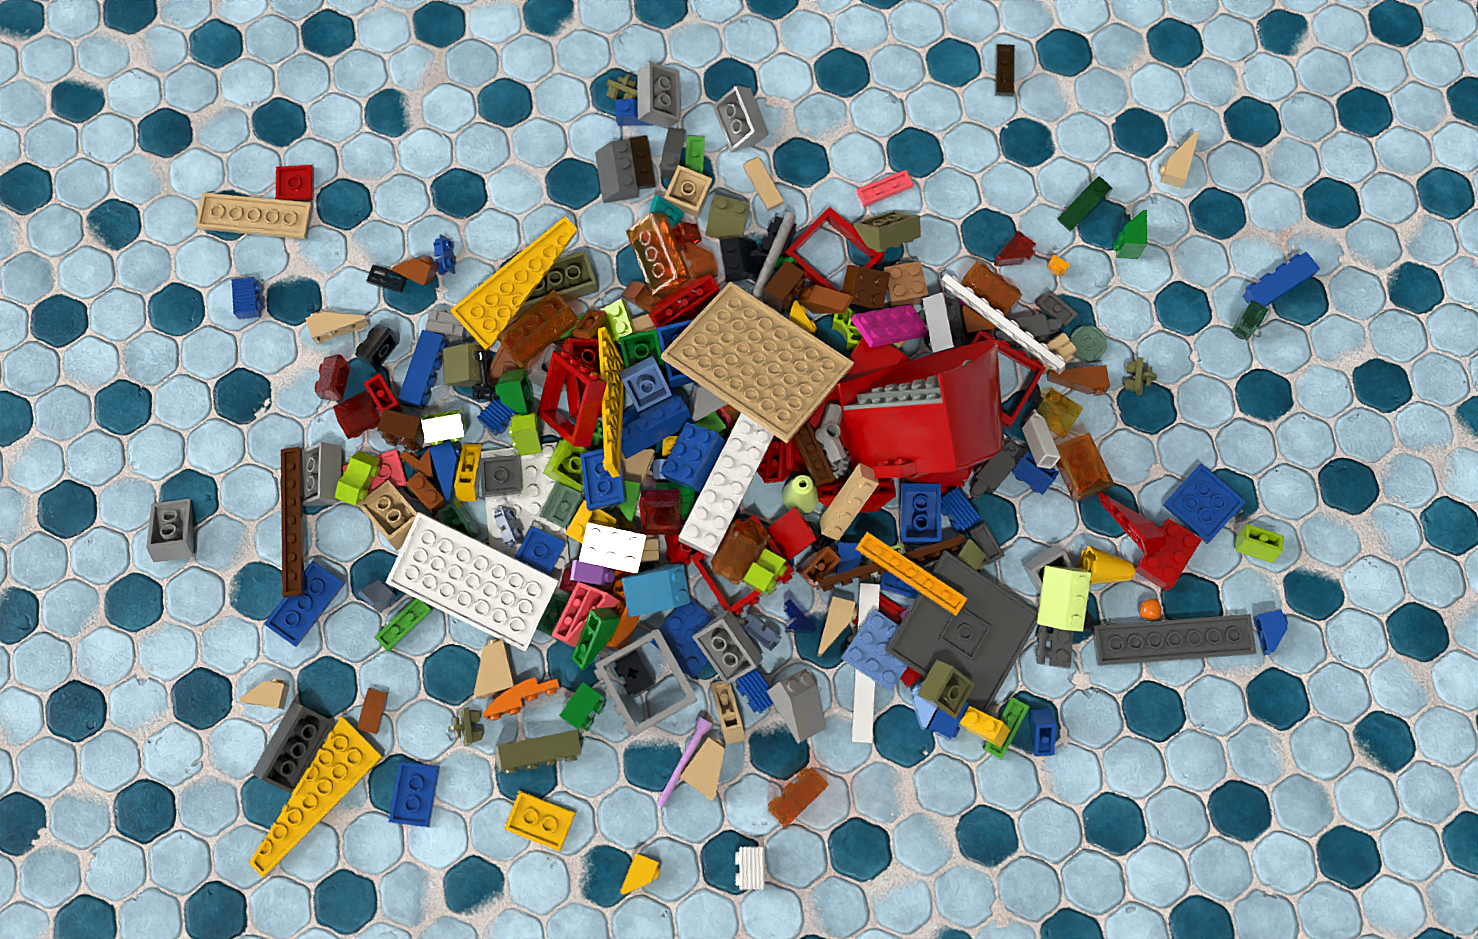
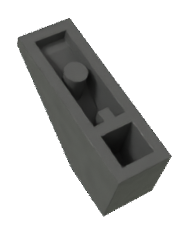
(672, 152)

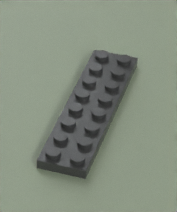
(1174, 640)

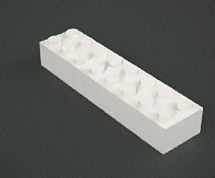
(726, 486)

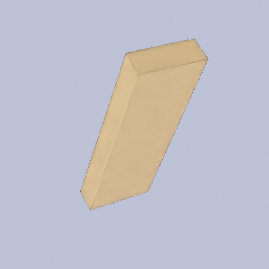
(763, 184)

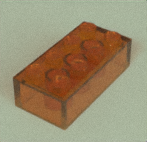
(658, 254)
(538, 328)

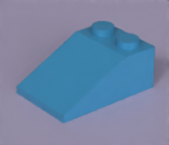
(656, 590)

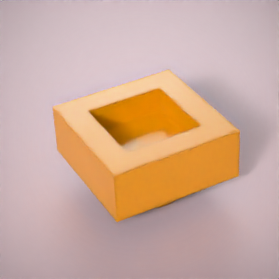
(1058, 266)

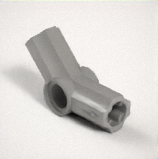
(829, 433)

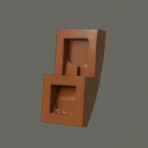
(372, 710)

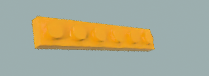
(911, 574)

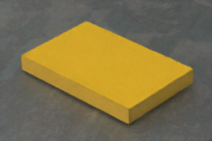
(539, 821)

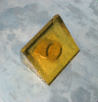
(1059, 412)

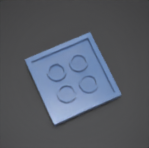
(868, 651)

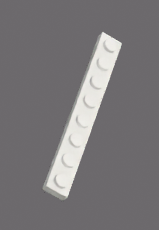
(1010, 327)

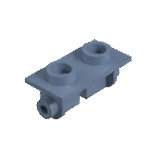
(506, 518)
(766, 637)

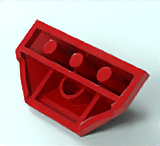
(685, 302)
(773, 465)
(947, 480)
(881, 495)

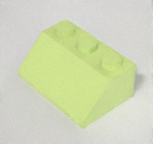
(1064, 597)

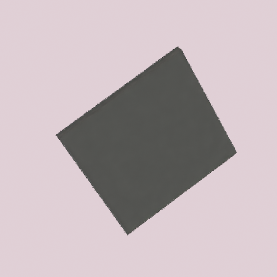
(977, 641)

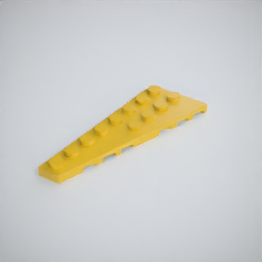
(499, 298)
(613, 401)
(331, 776)

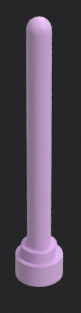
(702, 728)

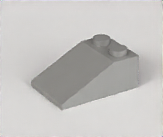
(171, 531)
(1052, 557)
(799, 705)

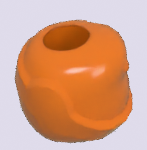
(1150, 609)

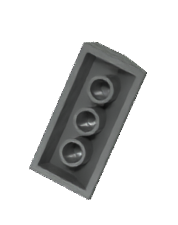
(292, 747)

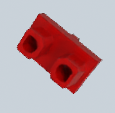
(677, 551)

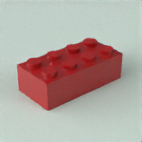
(588, 352)

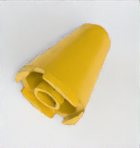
(1105, 566)

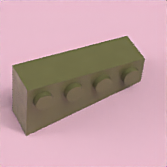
(537, 751)

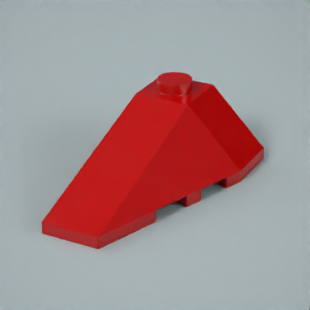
(1138, 528)

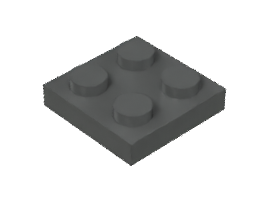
(500, 476)

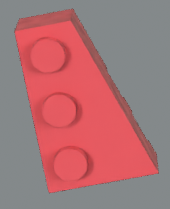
(577, 610)

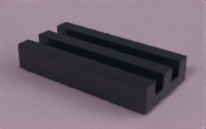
(385, 285)

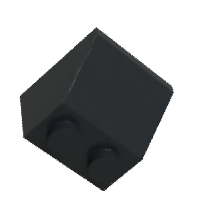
(737, 260)
(377, 347)

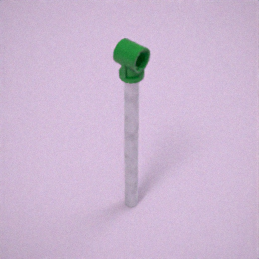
(773, 255)

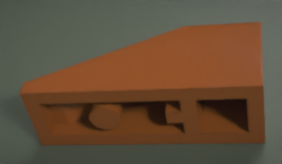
(824, 300)
(1085, 380)

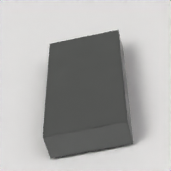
(986, 542)

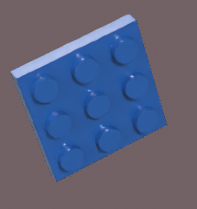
(1204, 503)
(678, 635)

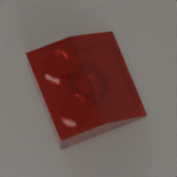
(333, 378)
(357, 414)
(661, 511)

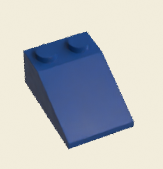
(920, 514)

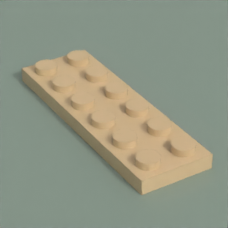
(253, 216)

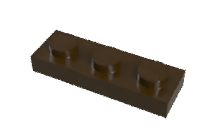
(1004, 70)
(642, 162)

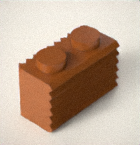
(426, 493)

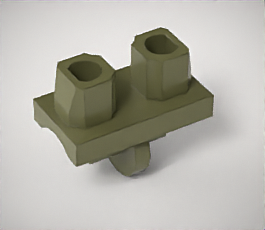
(615, 88)
(1138, 368)
(466, 718)

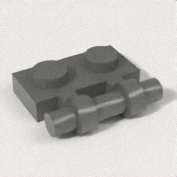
(1061, 647)

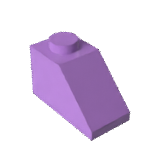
(592, 574)

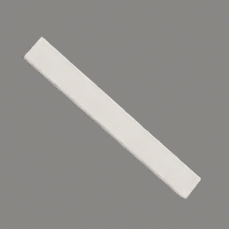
(864, 687)

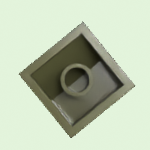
(727, 218)
(460, 367)
(946, 689)

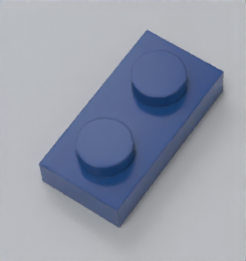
(894, 585)

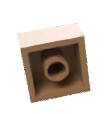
(906, 284)

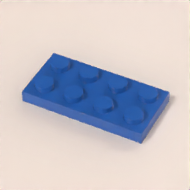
(298, 614)

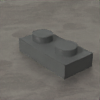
(1056, 308)

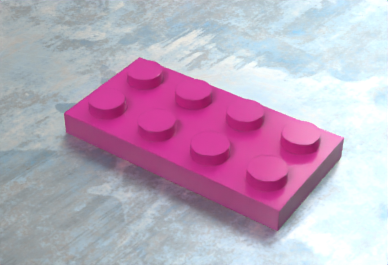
(890, 325)

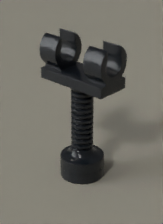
(484, 388)

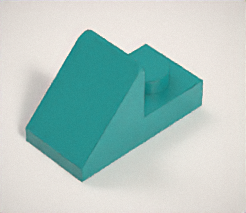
(673, 214)

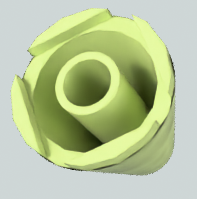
(800, 493)

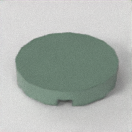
(1089, 343)

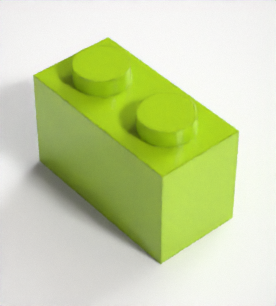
(1259, 543)

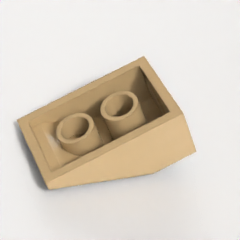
(389, 513)

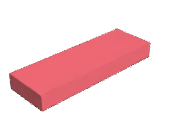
(884, 188)

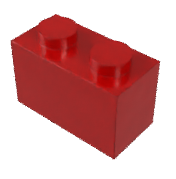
(382, 394)

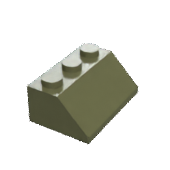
(889, 230)

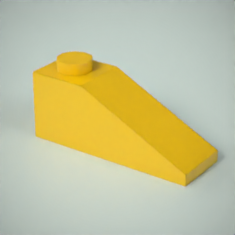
(468, 473)

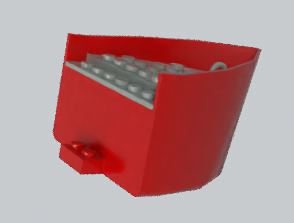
(926, 413)

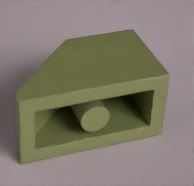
(972, 556)

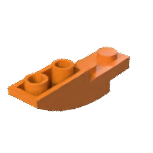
(512, 699)

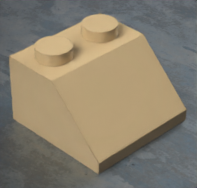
(688, 191)

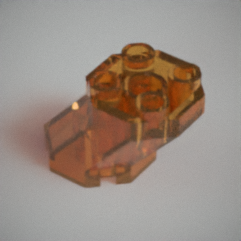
(739, 550)

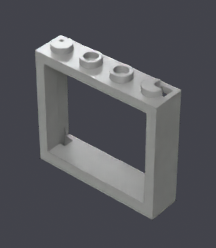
(619, 706)

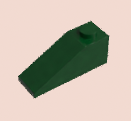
(1085, 203)

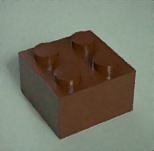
(866, 286)
(784, 287)
(401, 430)

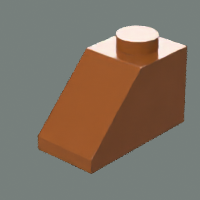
(419, 269)
(818, 565)

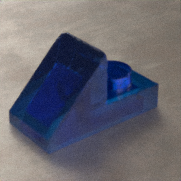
(801, 623)

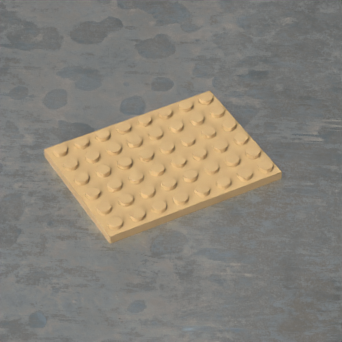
(757, 361)

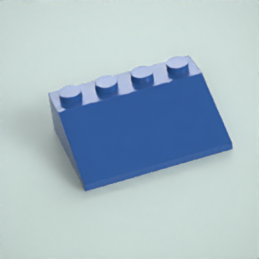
(652, 423)

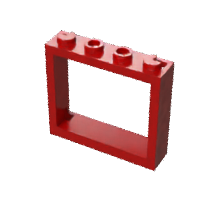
(846, 230)
(1020, 358)
(582, 432)
(754, 597)

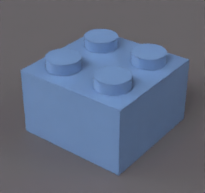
(645, 383)

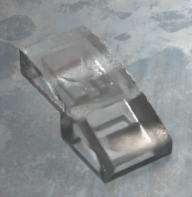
(445, 398)

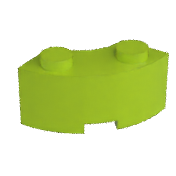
(843, 323)
(357, 478)

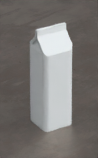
(1040, 441)

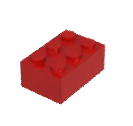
(1170, 560)

